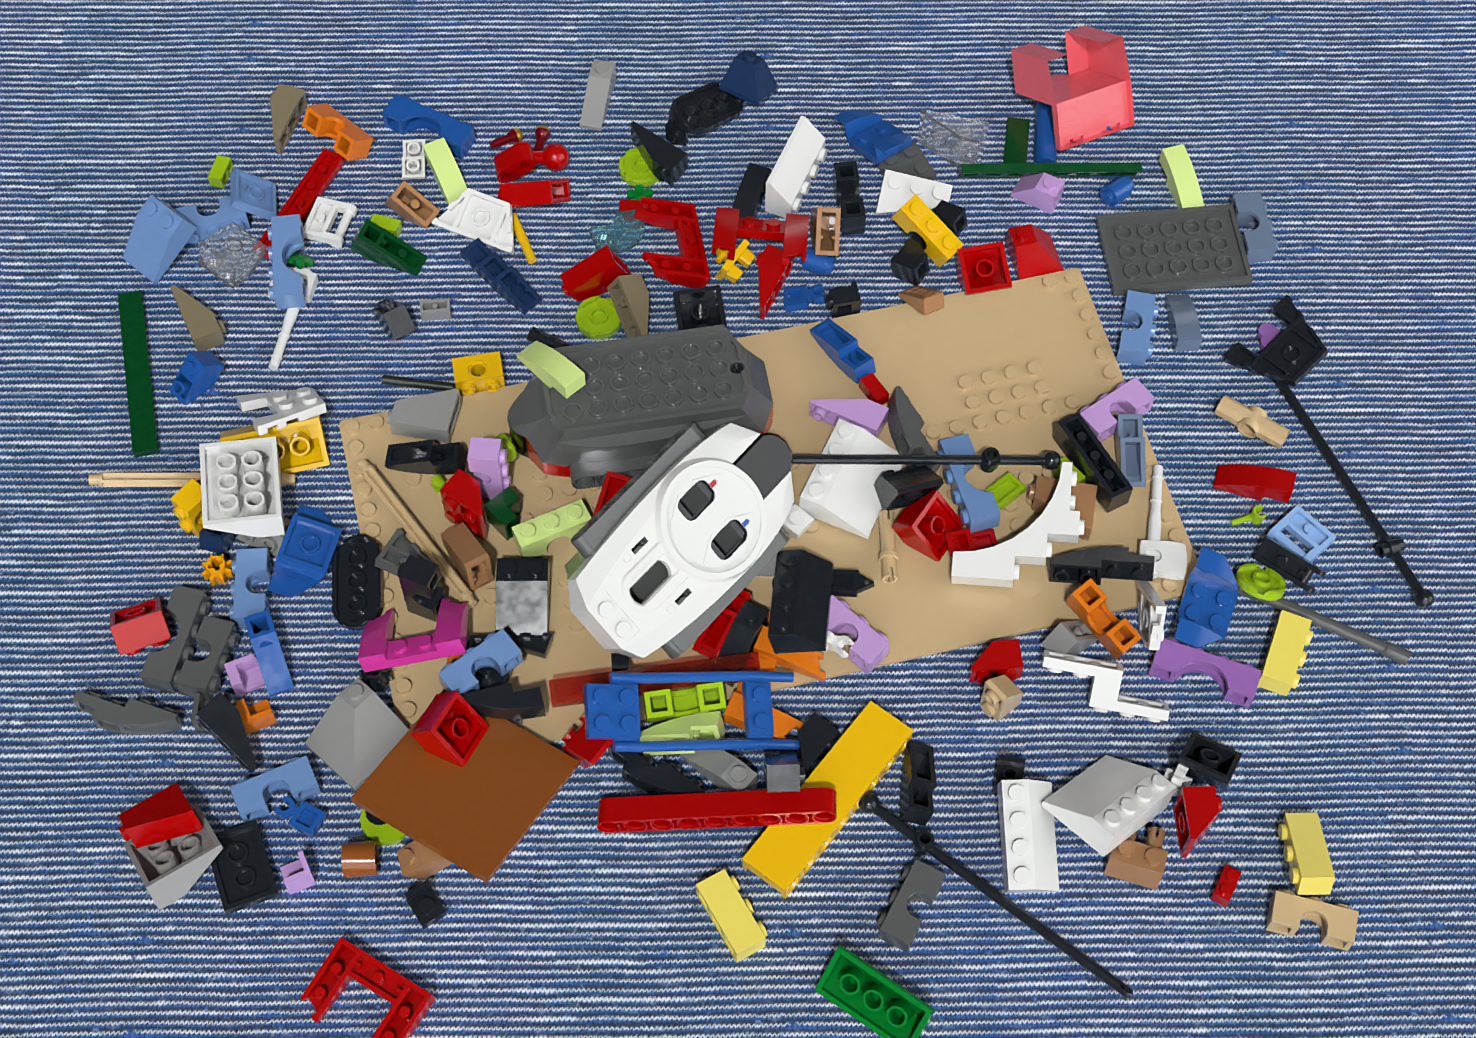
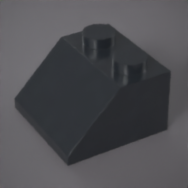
(906, 486)
(1209, 761)

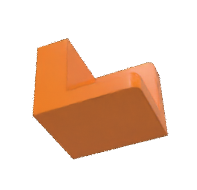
(255, 716)

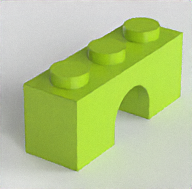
(668, 704)

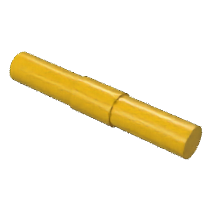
(523, 240)

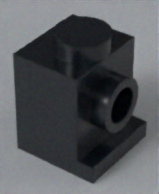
(843, 300)
(1008, 767)

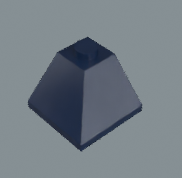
(749, 78)

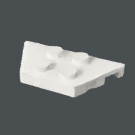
(480, 217)
(1150, 616)

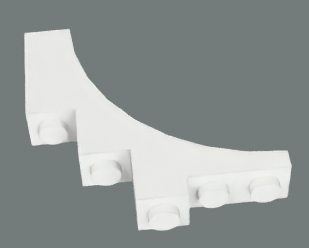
(997, 564)

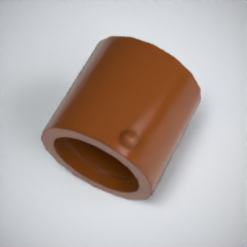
(360, 859)

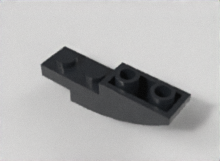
(1101, 563)
(658, 780)

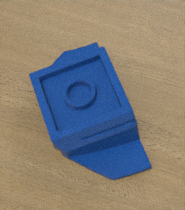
(872, 136)
(304, 552)
(1206, 601)

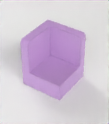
(244, 674)
(297, 874)

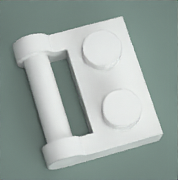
(322, 218)

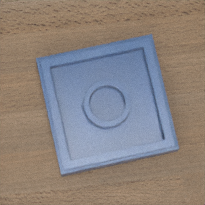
(253, 194)

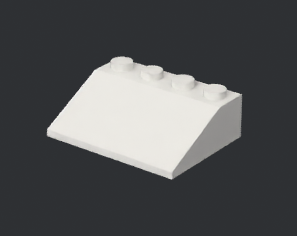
(242, 487)
(846, 492)
(1110, 802)

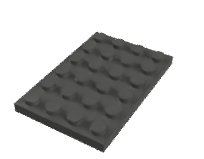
(1173, 249)

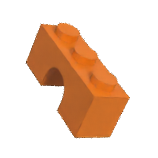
(326, 121)
(1091, 608)

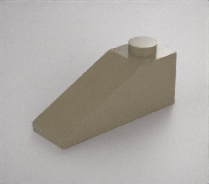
(286, 111)
(631, 303)
(199, 320)

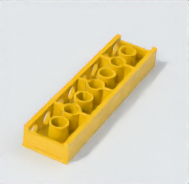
(851, 769)

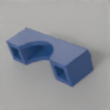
(406, 115)

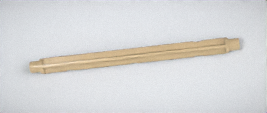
(157, 479)
(416, 533)

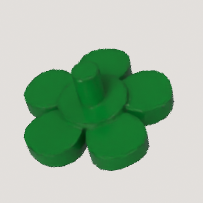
(639, 192)
(300, 260)

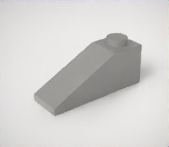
(598, 94)
(723, 770)

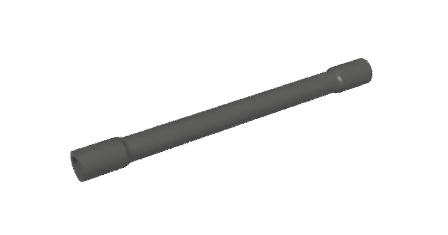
(1387, 649)

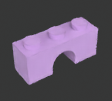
(1127, 398)
(489, 465)
(870, 645)

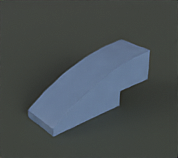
(1183, 323)
(1131, 448)

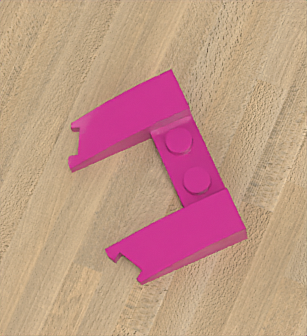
(380, 652)

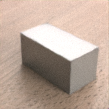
(435, 309)

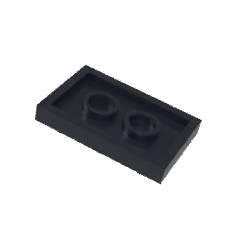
(243, 868)

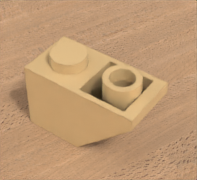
(1000, 697)

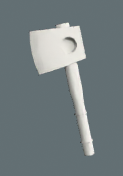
(311, 281)
(1170, 556)

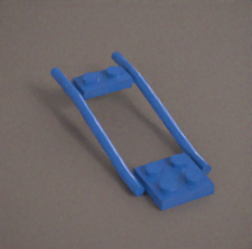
(615, 714)

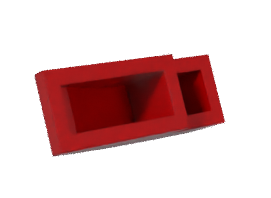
(1255, 481)
(713, 637)

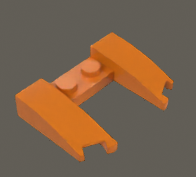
(801, 662)

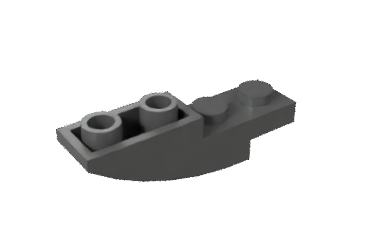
(906, 427)
(133, 718)

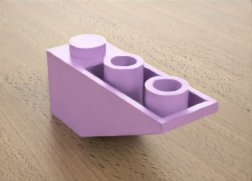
(859, 412)

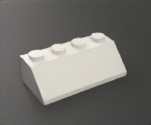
(795, 169)
(1027, 837)

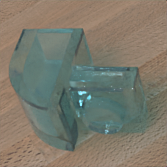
(621, 235)

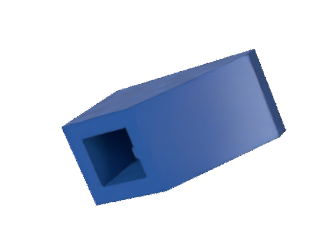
(196, 375)

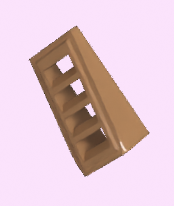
(923, 299)

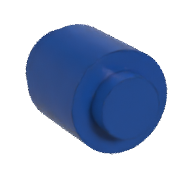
(1116, 190)
(818, 263)

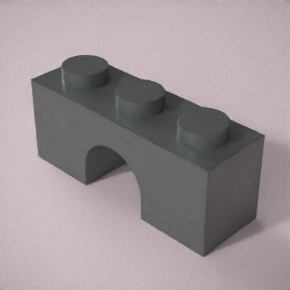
(204, 676)
(919, 884)

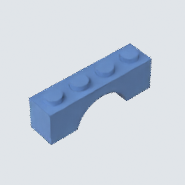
(286, 237)
(976, 506)

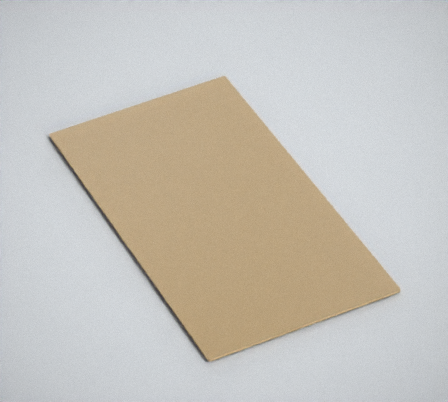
(980, 366)

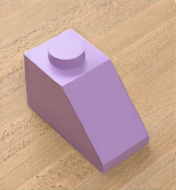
(1039, 191)

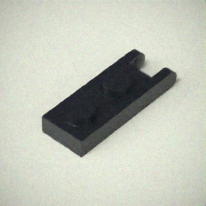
(1287, 563)

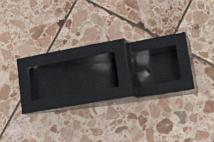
(751, 190)
(426, 457)
(503, 703)
(917, 784)

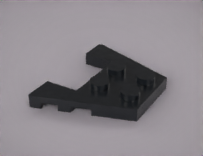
(1289, 355)
(533, 645)

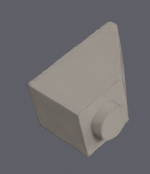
(1069, 638)

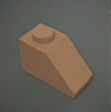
(412, 205)
(420, 861)

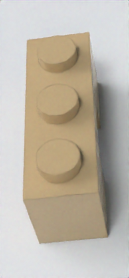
(1335, 921)

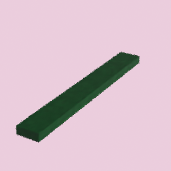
(1053, 169)
(138, 374)

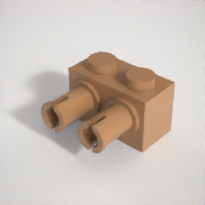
(1138, 861)

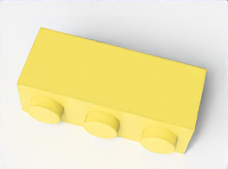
(1285, 653)
(1306, 853)
(731, 915)

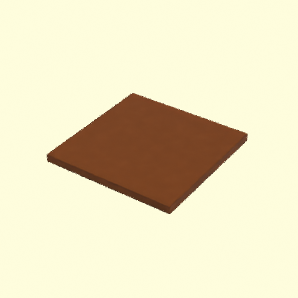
(469, 811)

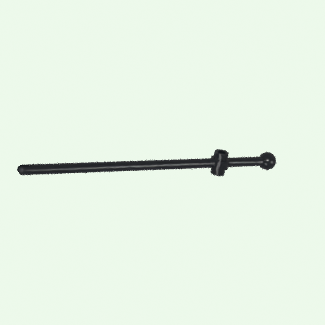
(988, 460)
(1389, 546)
(870, 804)

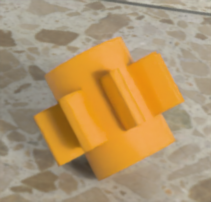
(217, 570)

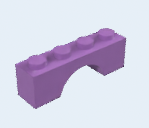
(1235, 679)

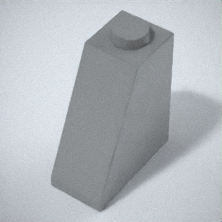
(426, 416)

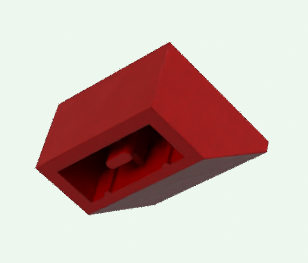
(464, 503)

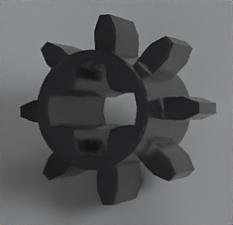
(377, 679)

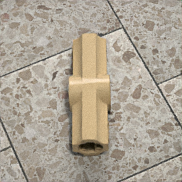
(1252, 421)

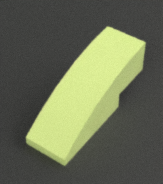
(444, 169)
(1181, 177)
(552, 368)
(690, 727)

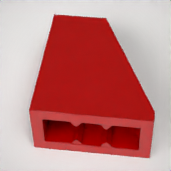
(535, 192)
(593, 274)
(159, 818)

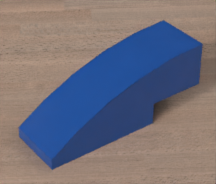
(843, 350)

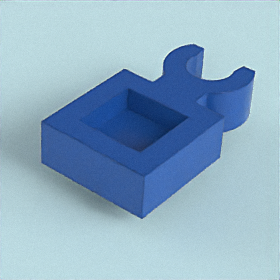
(800, 296)
(304, 818)

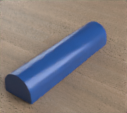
(1044, 139)

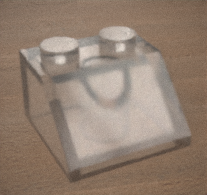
(231, 254)

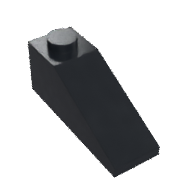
(662, 157)
(744, 631)
(226, 726)

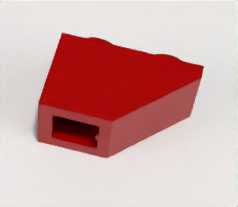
(998, 659)

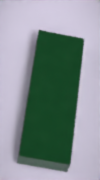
(1016, 140)

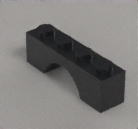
(911, 261)

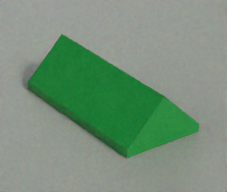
(873, 997)

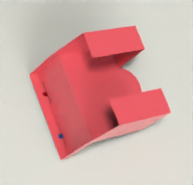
(1093, 96)

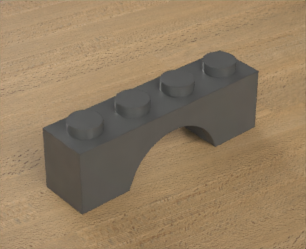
(163, 667)

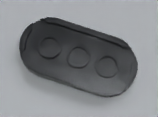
(704, 109)
(357, 582)

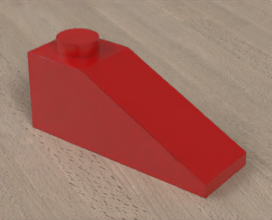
(770, 276)

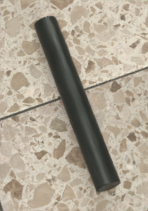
(417, 383)

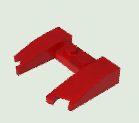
(730, 226)
(691, 266)
(350, 963)

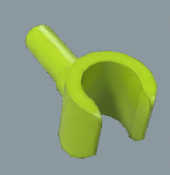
(438, 483)
(1253, 517)

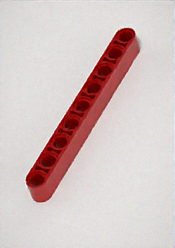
(716, 810)

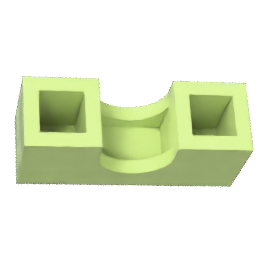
(535, 534)

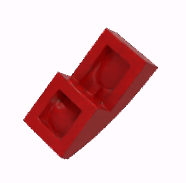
(966, 541)

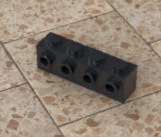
(1093, 461)

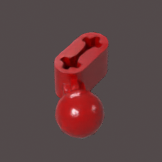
(521, 159)

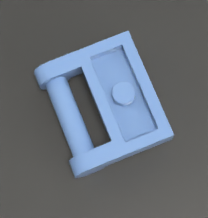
(1306, 530)

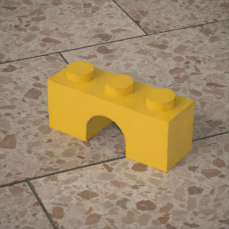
(939, 239)

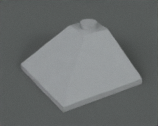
(356, 734)
(175, 864)

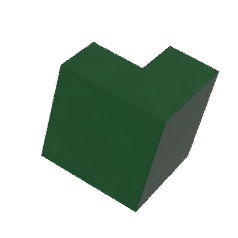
(503, 512)

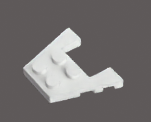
(285, 406)

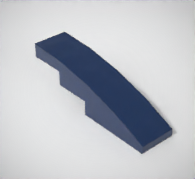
(500, 277)

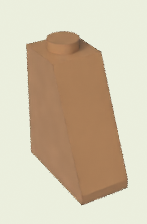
(825, 230)
(1044, 489)
(468, 556)

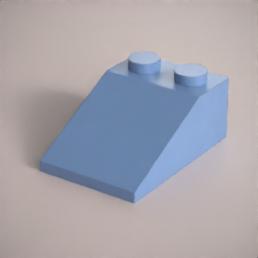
(156, 238)

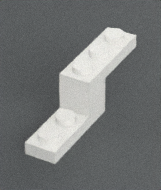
(1105, 686)

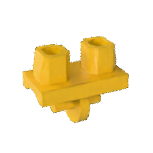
(729, 269)

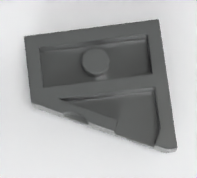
(396, 552)

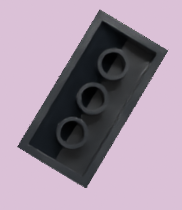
(800, 602)

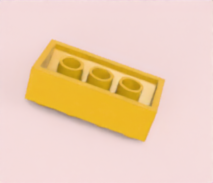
(299, 443)

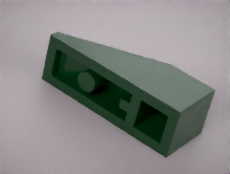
(386, 249)

